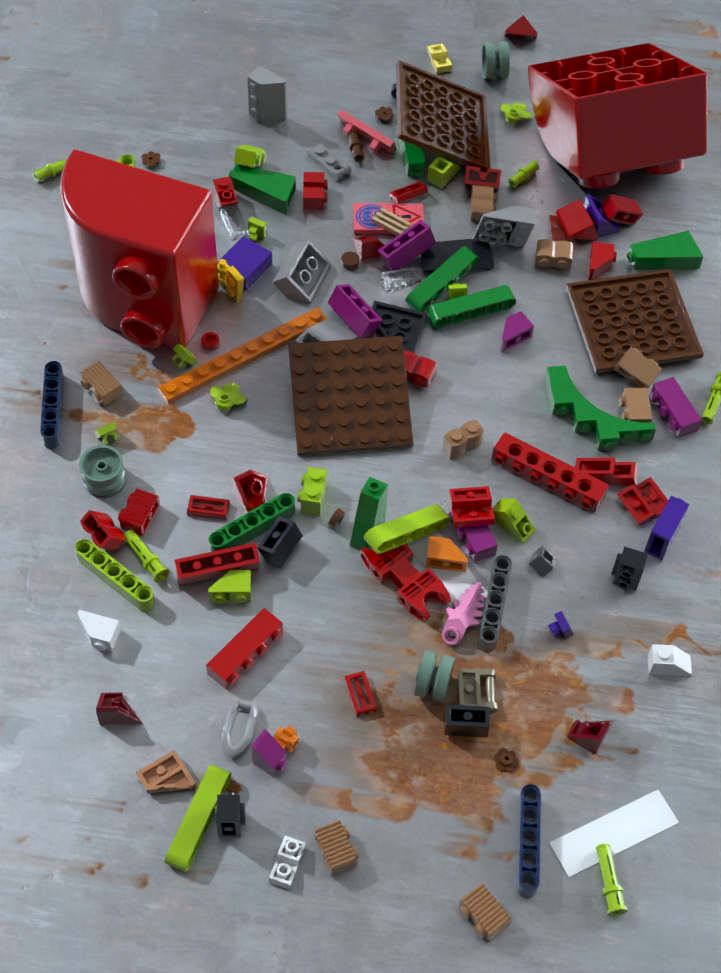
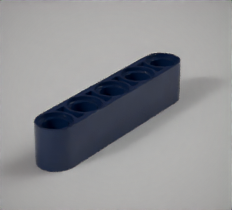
(52, 404)
(526, 850)

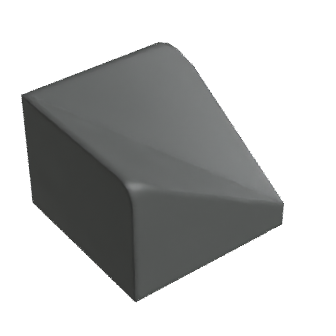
(542, 561)

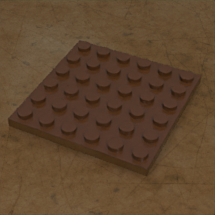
(442, 116)
(636, 313)
(350, 395)

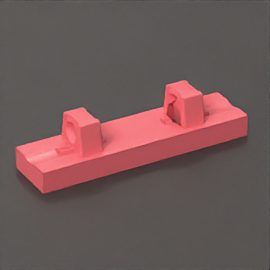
(378, 140)

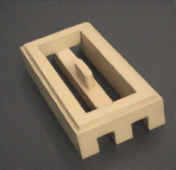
(392, 220)

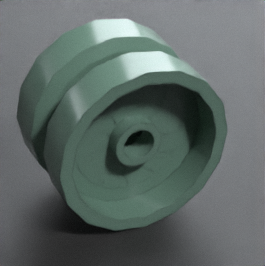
(495, 60)
(102, 470)
(431, 675)

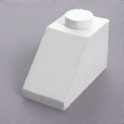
(100, 630)
(668, 661)

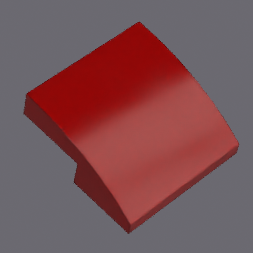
(643, 501)
(471, 506)

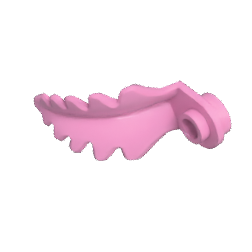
(463, 614)

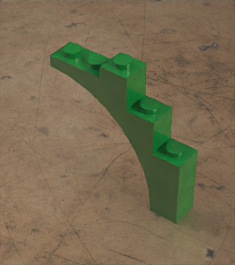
(586, 417)

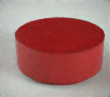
(210, 341)

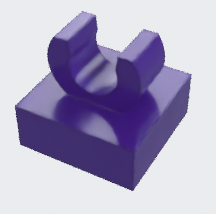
(560, 626)

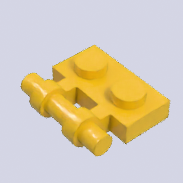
(232, 279)

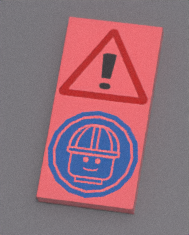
(365, 211)

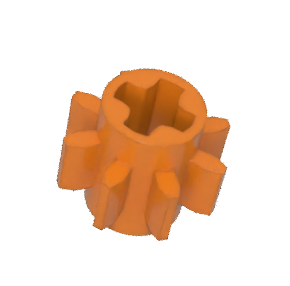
(287, 738)

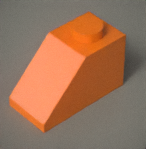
(445, 555)

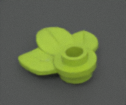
(515, 112)
(227, 396)

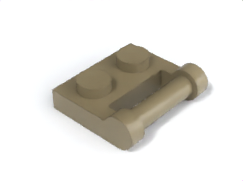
(469, 688)

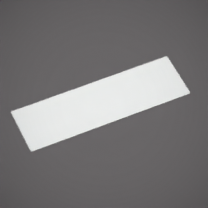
(454, 581)
(619, 829)

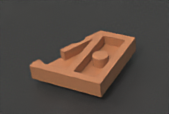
(166, 775)

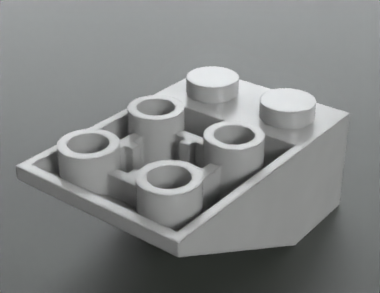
(506, 226)
(326, 331)

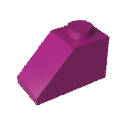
(516, 330)
(268, 754)

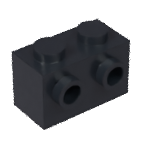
(280, 541)
(629, 568)
(467, 721)
(230, 815)

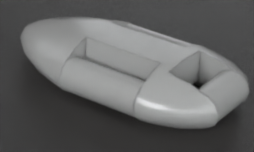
(239, 728)

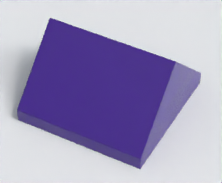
(600, 220)

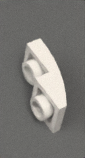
(287, 862)

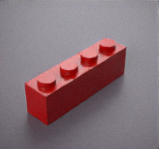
(216, 563)
(245, 648)

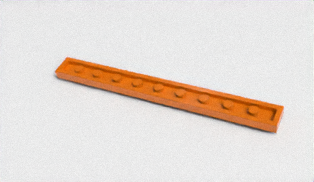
(240, 356)

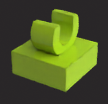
(257, 228)
(457, 290)
(185, 356)
(106, 431)

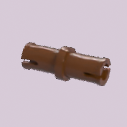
(356, 146)

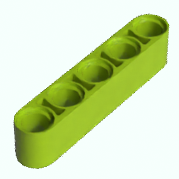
(407, 528)
(119, 582)
(197, 818)

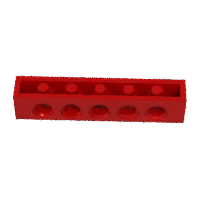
(560, 471)

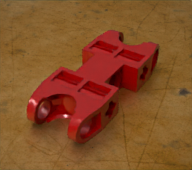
(413, 586)

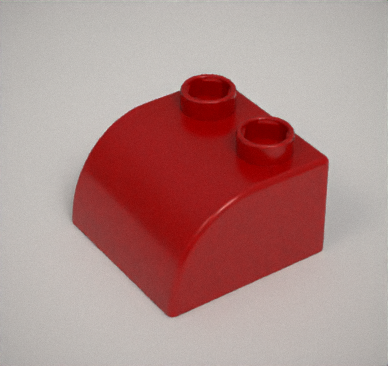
(620, 112)
(140, 248)

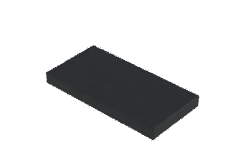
(443, 250)

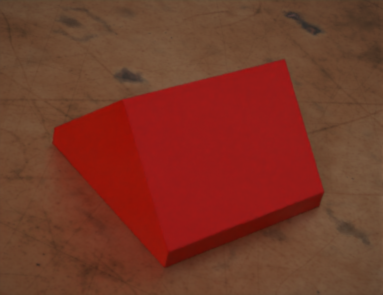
(577, 221)

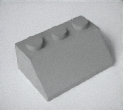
(267, 96)
(302, 271)

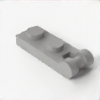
(329, 162)

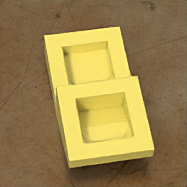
(439, 58)

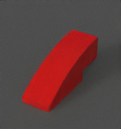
(609, 470)

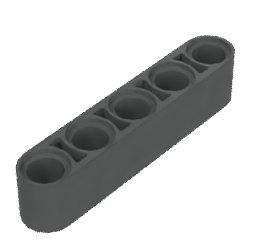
(493, 611)

